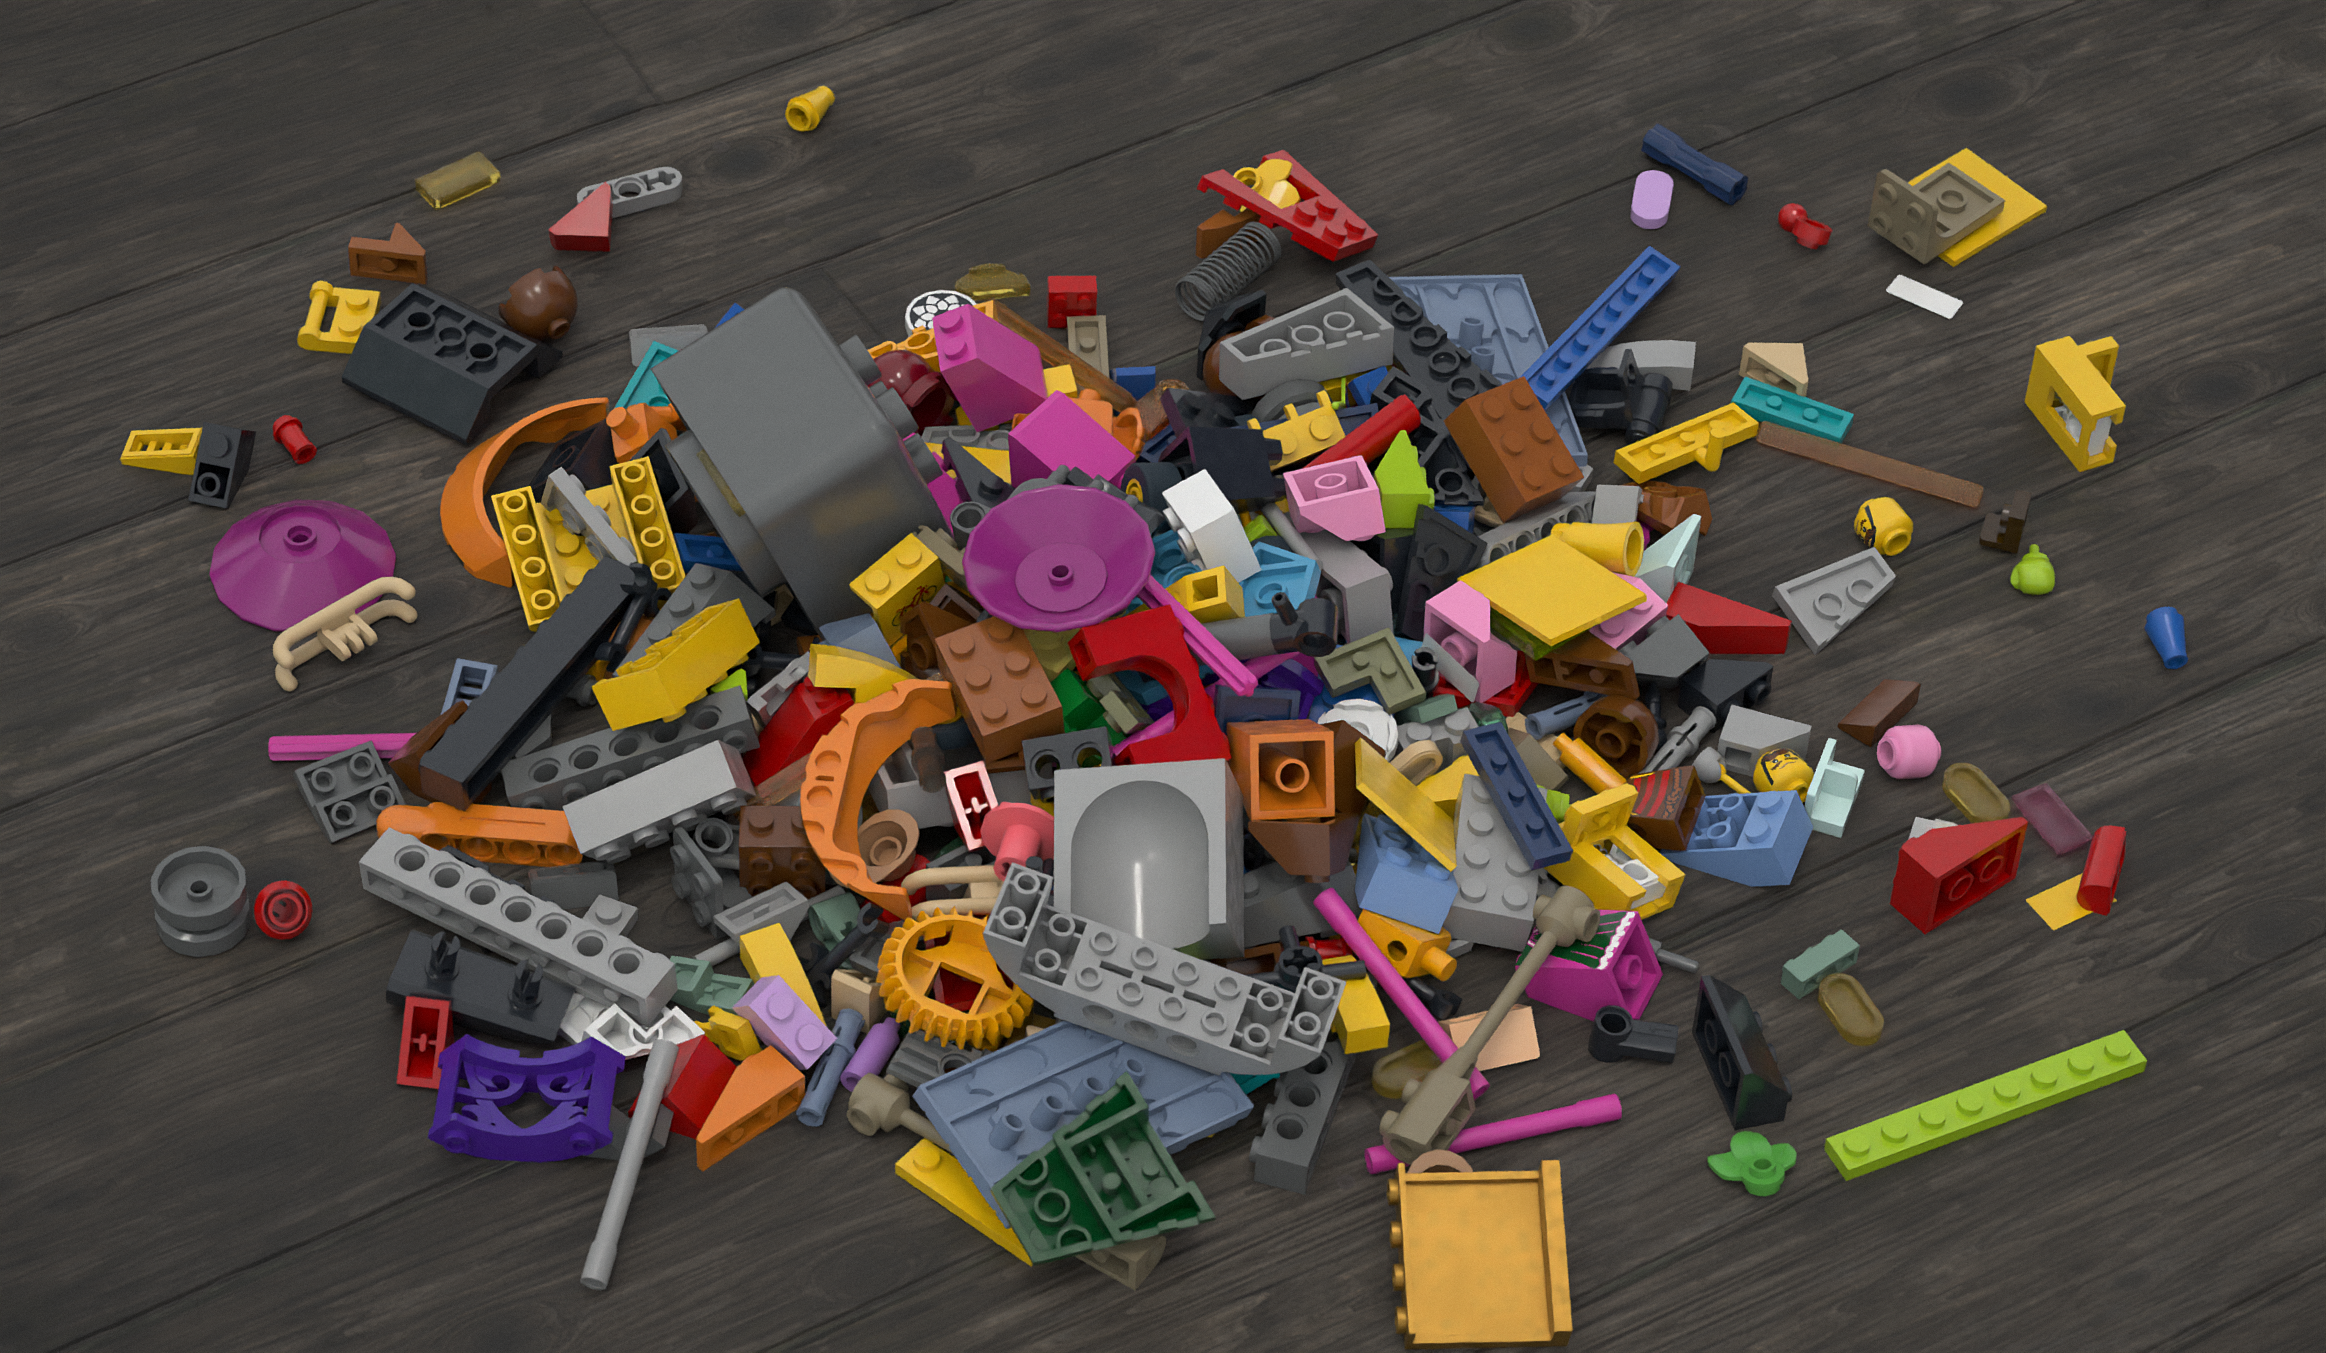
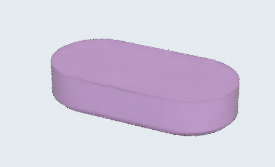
(1651, 199)

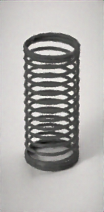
(1207, 288)

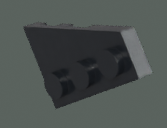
(1436, 558)

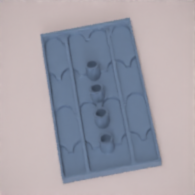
(1498, 328)
(1025, 1092)

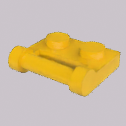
(353, 311)

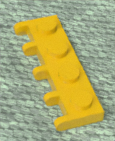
(1304, 434)

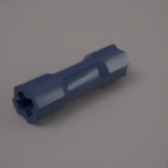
(1715, 176)

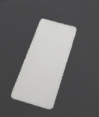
(1924, 296)
(1453, 670)

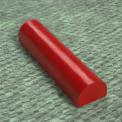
(1375, 434)

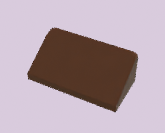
(1880, 710)

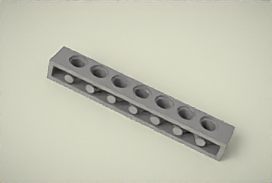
(518, 925)

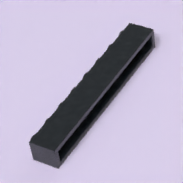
(526, 688)

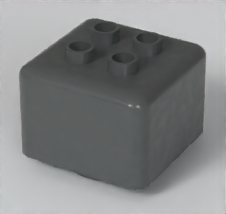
(801, 451)

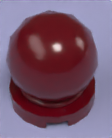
(919, 387)

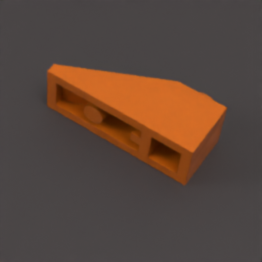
(754, 1099)

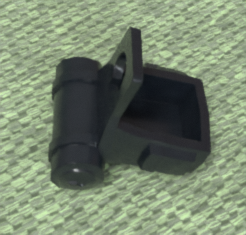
(1621, 399)

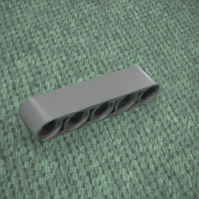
(1536, 525)

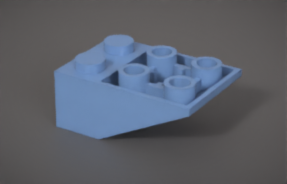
(1748, 838)
(1401, 876)

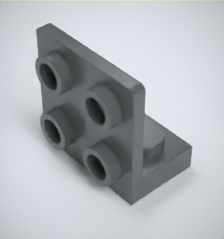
(704, 887)

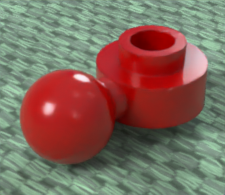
(1809, 232)

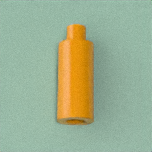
(1587, 764)

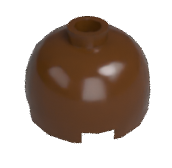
(541, 304)
(1619, 732)

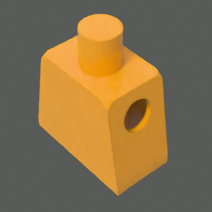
(1410, 948)

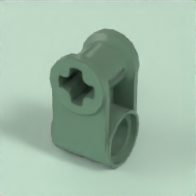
(834, 920)

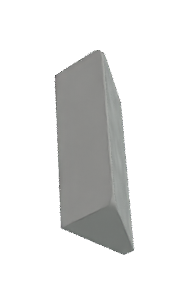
(674, 337)

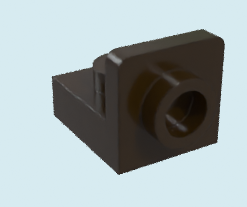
(2006, 530)

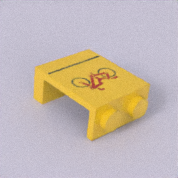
(898, 583)

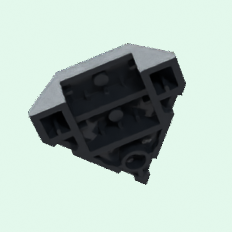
(1435, 446)

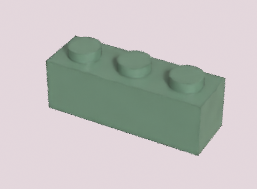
(1830, 956)

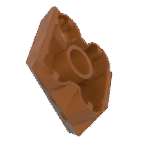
(1670, 505)

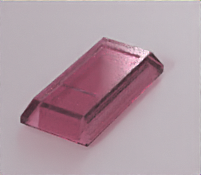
(2052, 818)

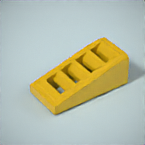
(177, 452)

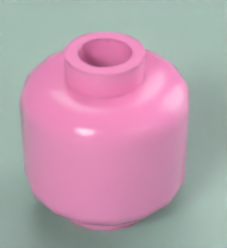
(1908, 751)

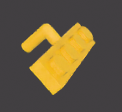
(1694, 440)

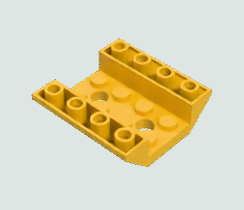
(552, 561)

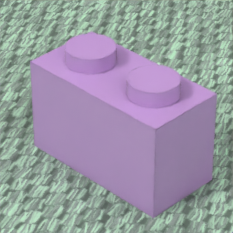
(784, 1021)

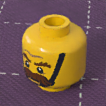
(1883, 526)
(1783, 771)

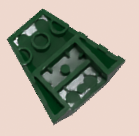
(1099, 1183)

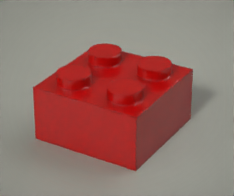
(1069, 298)

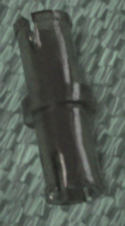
(928, 759)

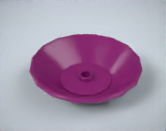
(1058, 558)
(298, 561)

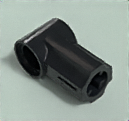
(1619, 1035)

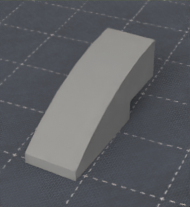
(1661, 357)

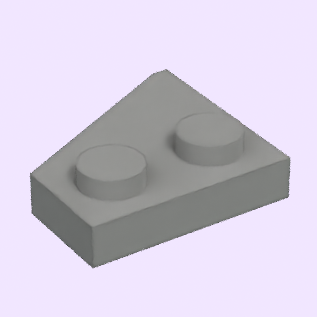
(772, 695)

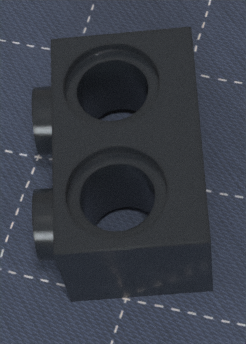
(1068, 751)

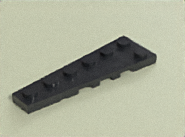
(1418, 345)

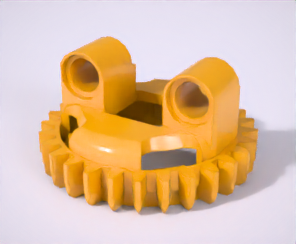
(910, 974)

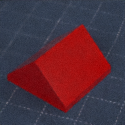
(694, 1085)

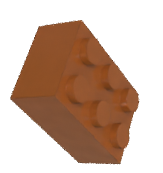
(1513, 449)
(999, 686)

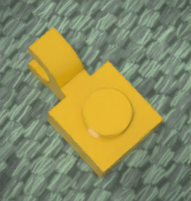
(731, 1033)

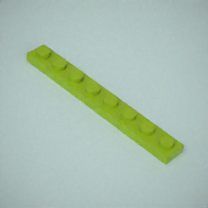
(1984, 1105)

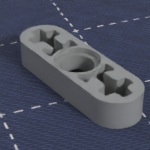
(663, 187)

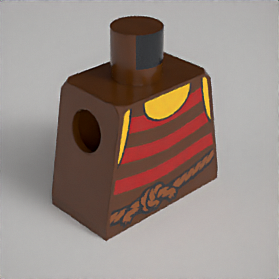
(1666, 806)

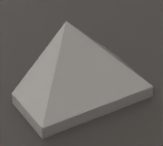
(778, 905)

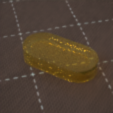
(1974, 793)
(1850, 1009)
(1396, 1069)

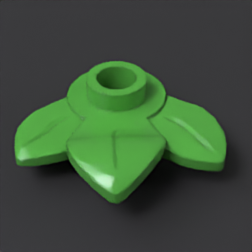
(1754, 1163)

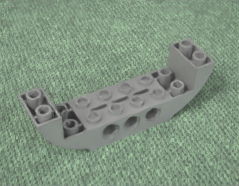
(1154, 992)

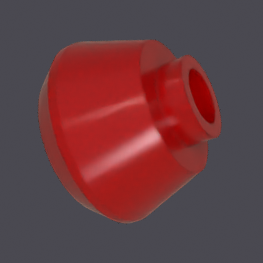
(291, 918)

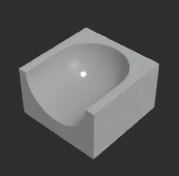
(1154, 853)

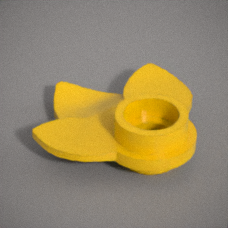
(1270, 182)

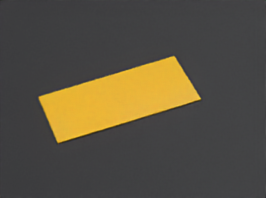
(2059, 904)

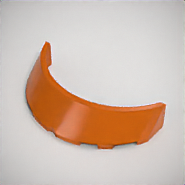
(462, 504)
(846, 764)

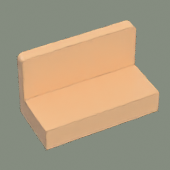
(1511, 1042)

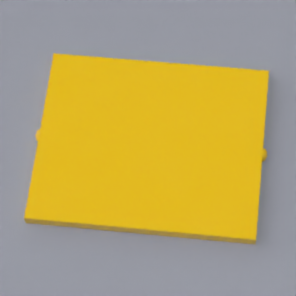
(2018, 208)
(1553, 590)
(1405, 804)

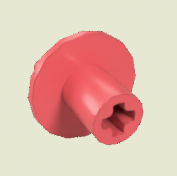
(1016, 833)

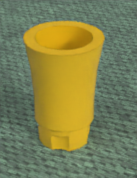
(1611, 545)

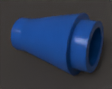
(2167, 634)

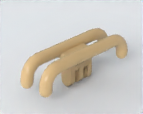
(340, 627)
(979, 896)

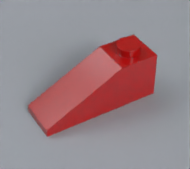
(1727, 624)

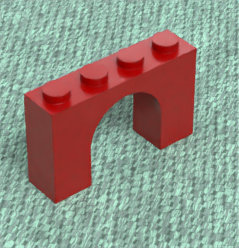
(1156, 646)

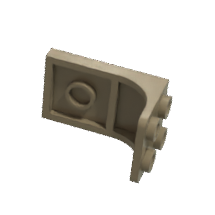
(1931, 213)

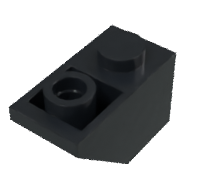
(221, 464)
(1725, 683)

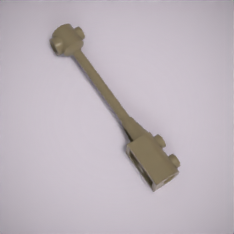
(1444, 1098)
(886, 1105)

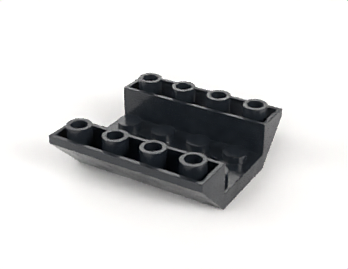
(433, 367)

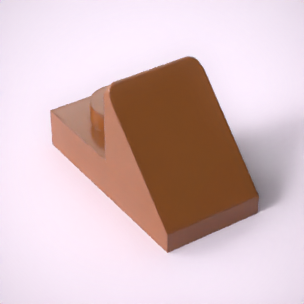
(393, 260)

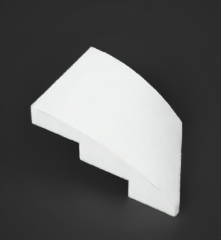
(619, 1031)

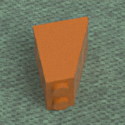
(1283, 768)

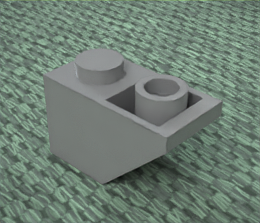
(1752, 733)

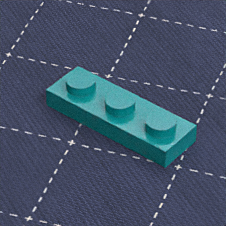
(1791, 410)

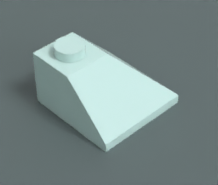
(1671, 558)

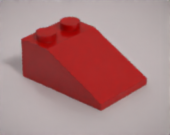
(796, 728)
(1955, 869)

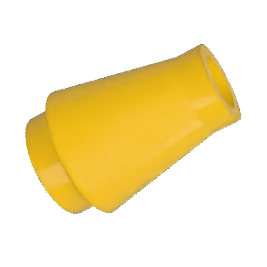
(807, 110)

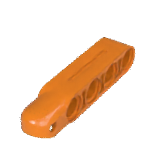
(488, 832)

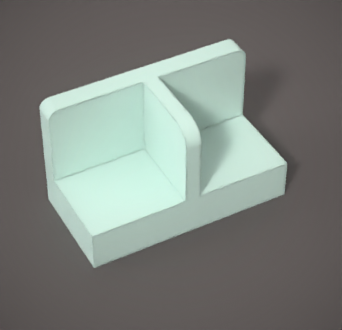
(1832, 793)

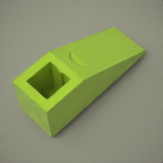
(1402, 484)

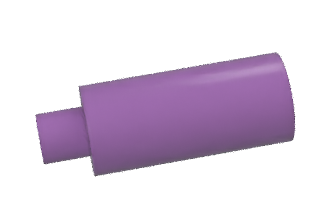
(872, 1053)

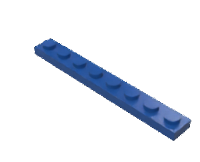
(1599, 325)

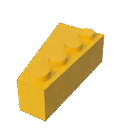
(678, 667)

